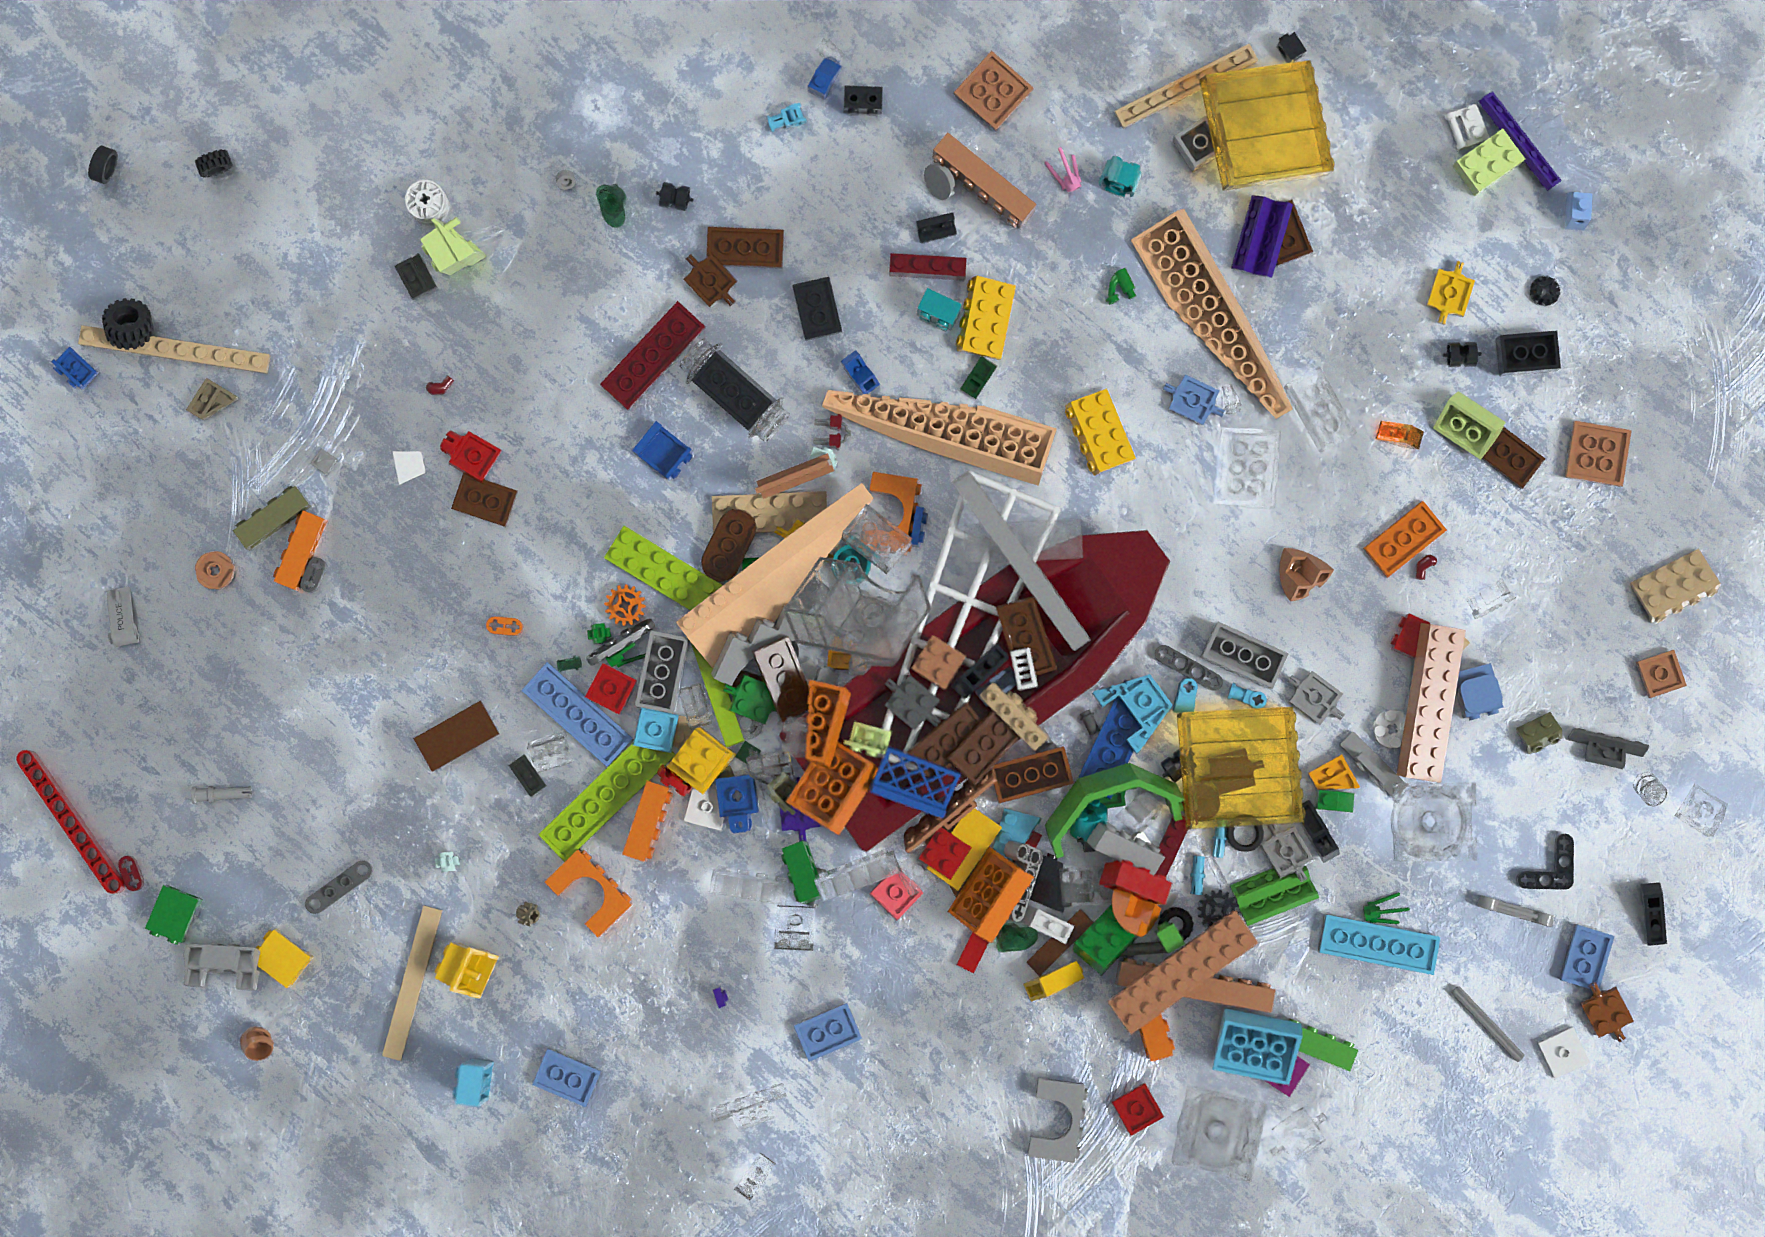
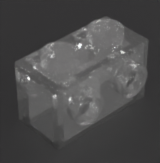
(796, 733)

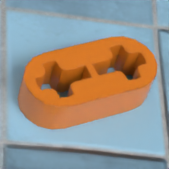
(505, 621)

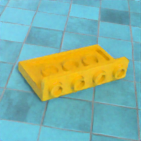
(985, 317)
(1099, 432)

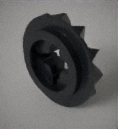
(1536, 291)

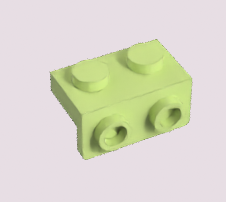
(868, 738)

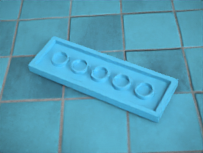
(1379, 944)

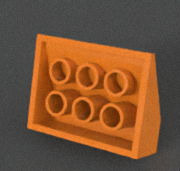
(833, 792)
(990, 894)

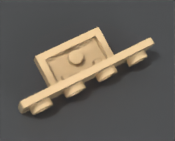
(1015, 714)

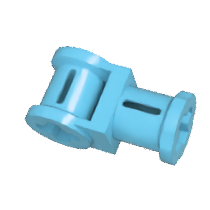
(787, 117)
(1246, 696)

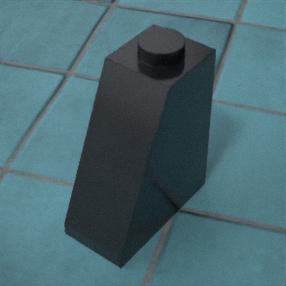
(1047, 884)

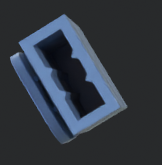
(1478, 692)

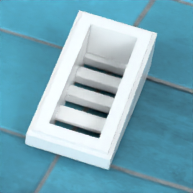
(1033, 683)

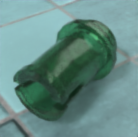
(570, 663)

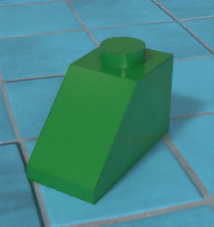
(1334, 801)

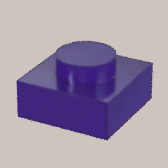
(721, 997)

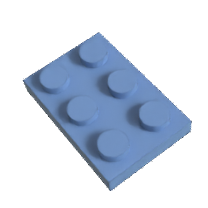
(1587, 957)
(828, 1032)
(566, 1077)

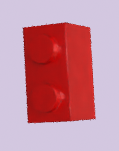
(1407, 638)

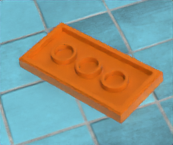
(1404, 539)

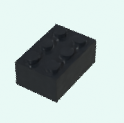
(1528, 353)

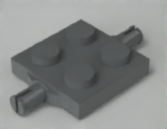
(912, 702)

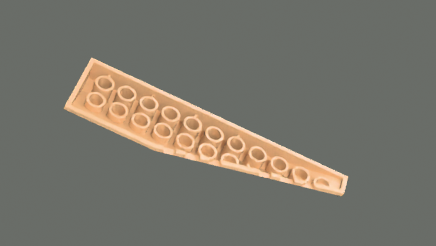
(1206, 303)
(960, 432)

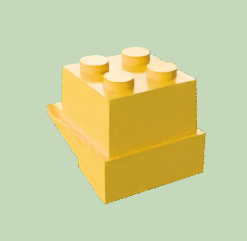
(701, 760)
(466, 969)

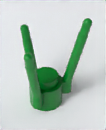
(616, 659)
(1373, 912)

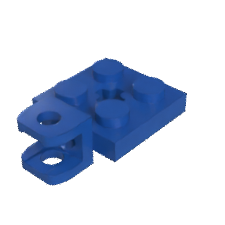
(737, 810)

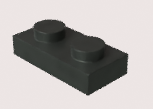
(527, 775)

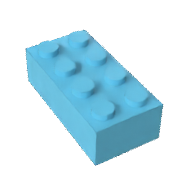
(473, 1082)

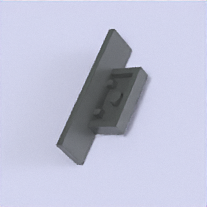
(1607, 749)

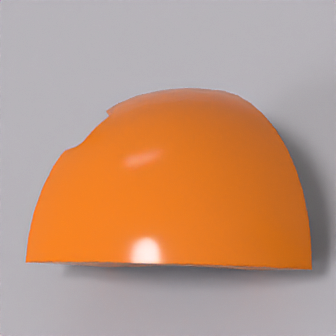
(1134, 914)

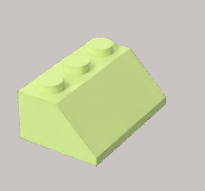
(1469, 425)

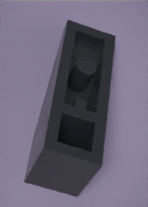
(980, 671)
(1654, 913)

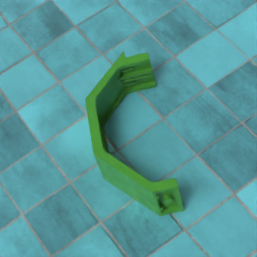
(1105, 784)

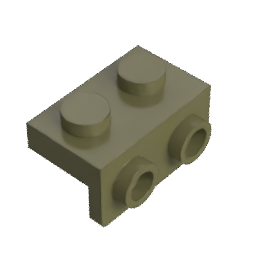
(1540, 733)
(780, 791)

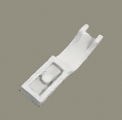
(1047, 924)

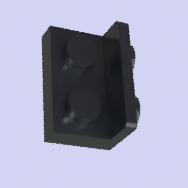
(936, 228)

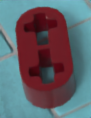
(126, 874)

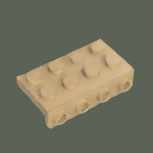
(1676, 586)

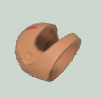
(256, 1043)

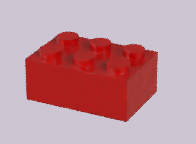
(1137, 881)

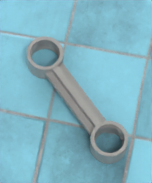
(1516, 911)

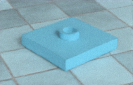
(656, 730)

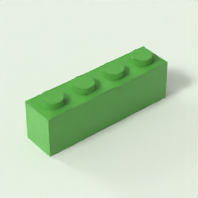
(1327, 1048)

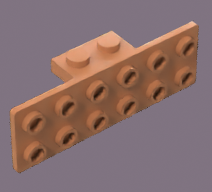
(958, 807)

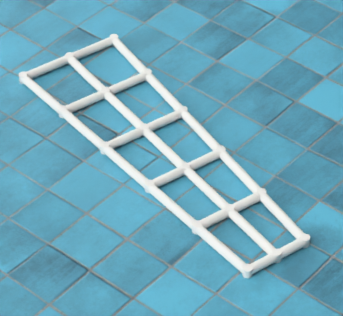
(969, 600)

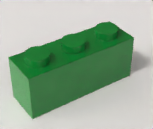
(801, 871)

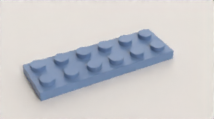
(577, 714)

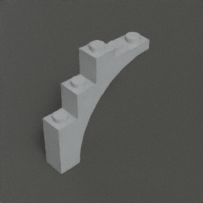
(739, 649)

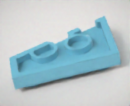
(1015, 827)

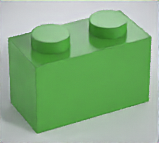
(1169, 936)

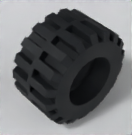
(127, 312)

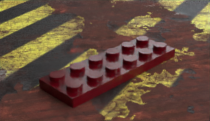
(652, 355)

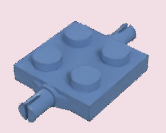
(1194, 400)

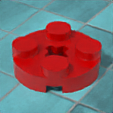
(670, 778)

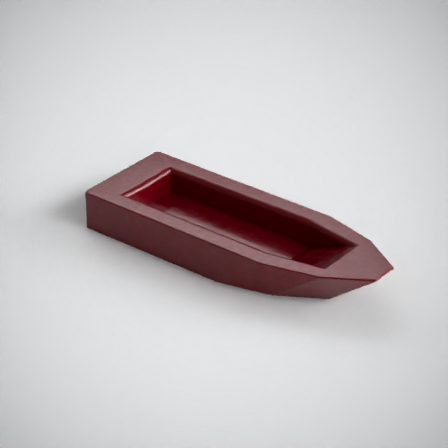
(1107, 594)

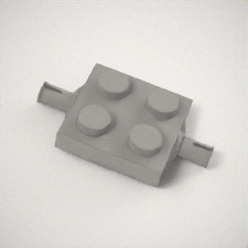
(1316, 697)
(1287, 852)

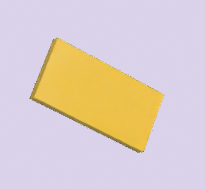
(978, 833)

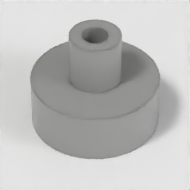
(565, 180)

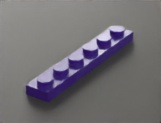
(1533, 158)

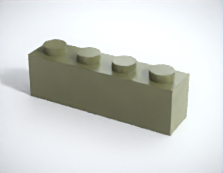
(272, 517)

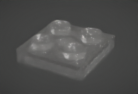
(914, 873)

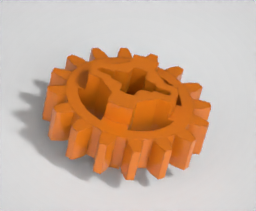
(617, 607)

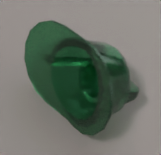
(612, 203)
(1015, 938)

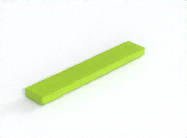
(720, 702)

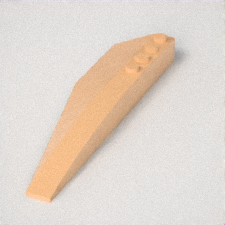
(770, 580)

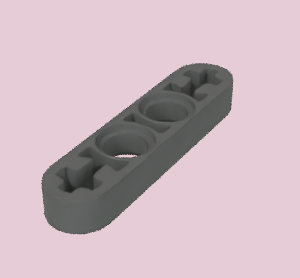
(1187, 670)

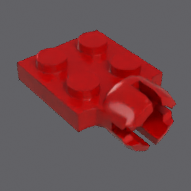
(470, 454)

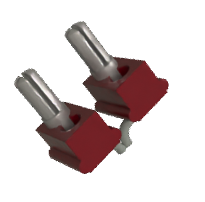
(833, 441)

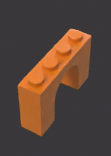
(905, 490)
(614, 903)

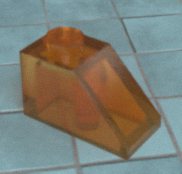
(1400, 435)

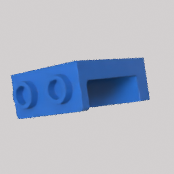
(663, 451)

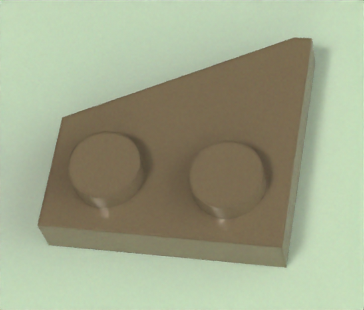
(210, 400)

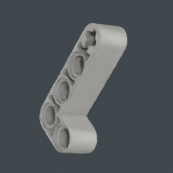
(1029, 860)

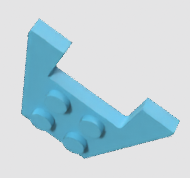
(1144, 701)

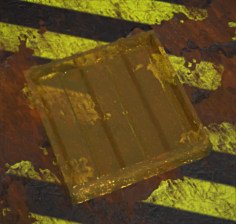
(1266, 125)
(1240, 768)

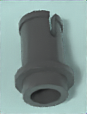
(1089, 722)

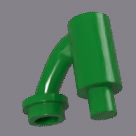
(1126, 284)

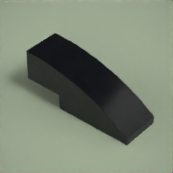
(1318, 833)

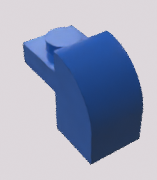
(860, 373)

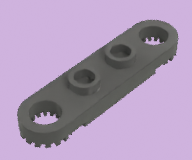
(614, 645)
(338, 887)

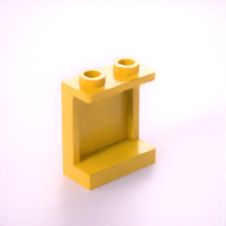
(282, 958)

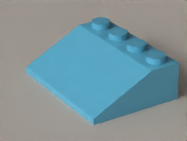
(1257, 1046)

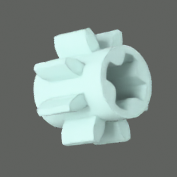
(447, 861)

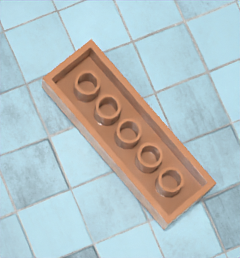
(984, 181)

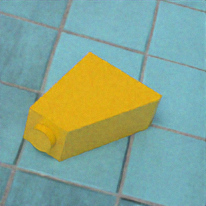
(1054, 981)

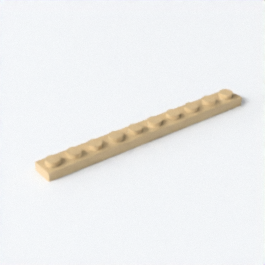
(183, 351)

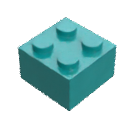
(939, 310)

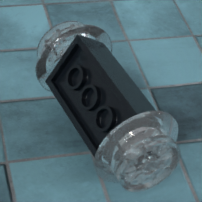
(734, 390)

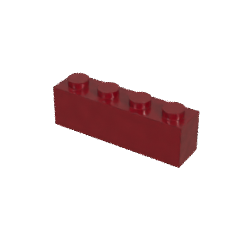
(927, 266)

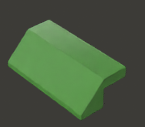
(1269, 895)

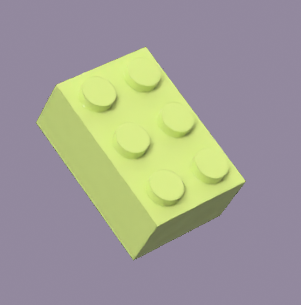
(1488, 162)

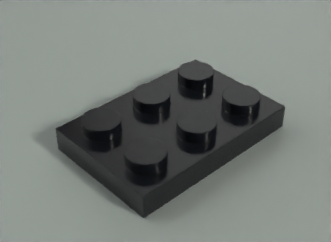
(817, 308)

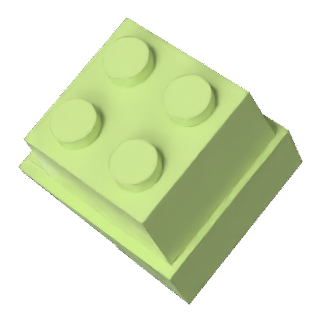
(449, 249)

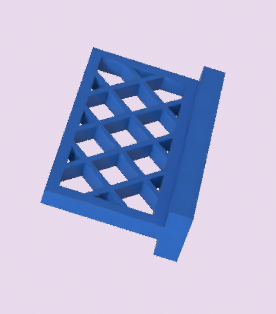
(908, 797)

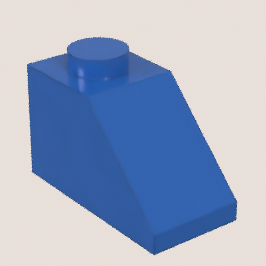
(824, 78)

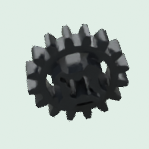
(1228, 902)

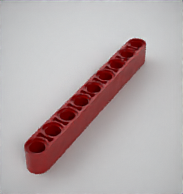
(62, 818)

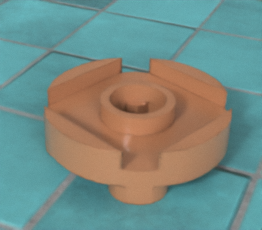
(213, 559)

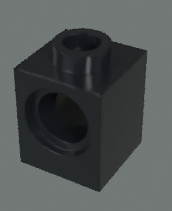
(1291, 47)

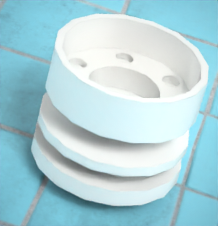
(436, 206)

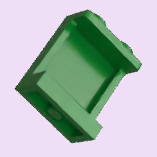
(172, 914)

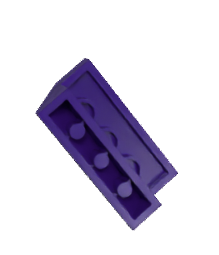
(1261, 236)

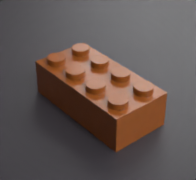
(1032, 775)

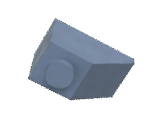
(1004, 680)

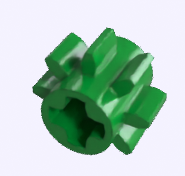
(598, 633)

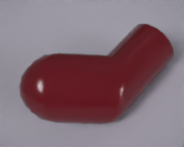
(439, 388)
(1423, 564)

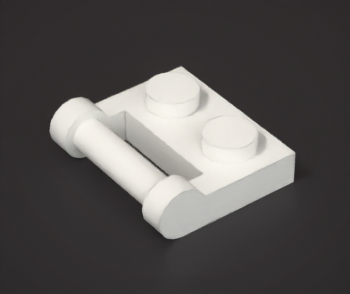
(1472, 125)

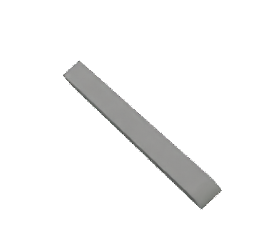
(1021, 560)

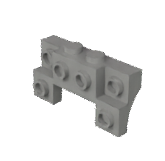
(221, 959)

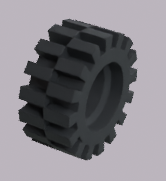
(213, 163)
(1183, 915)

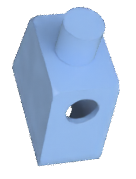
(1578, 208)

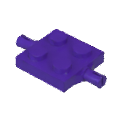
(797, 822)

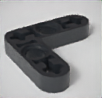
(1559, 871)

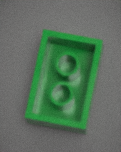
(1103, 942)

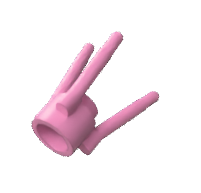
(1071, 181)

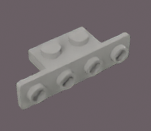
(1370, 762)

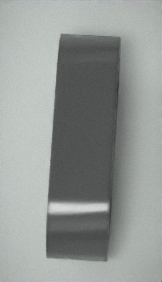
(309, 573)

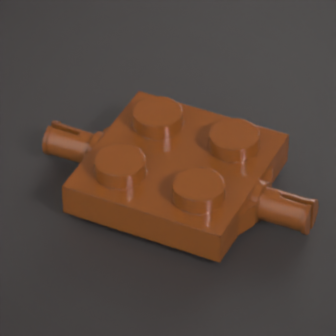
(1607, 1012)

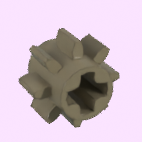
(527, 914)

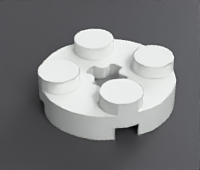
(1381, 731)

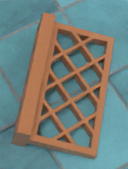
(795, 476)

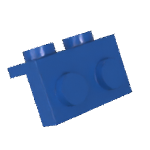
(75, 368)
(919, 519)

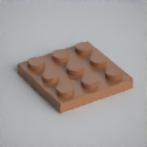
(993, 90)
(1598, 453)

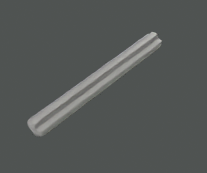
(1488, 1024)

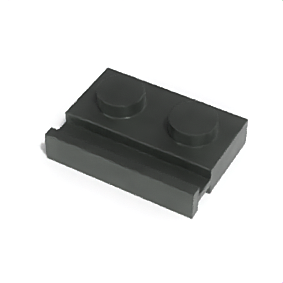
(415, 276)

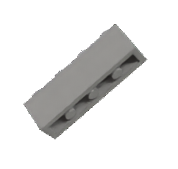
(1124, 847)

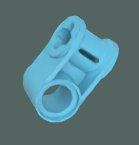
(1185, 700)

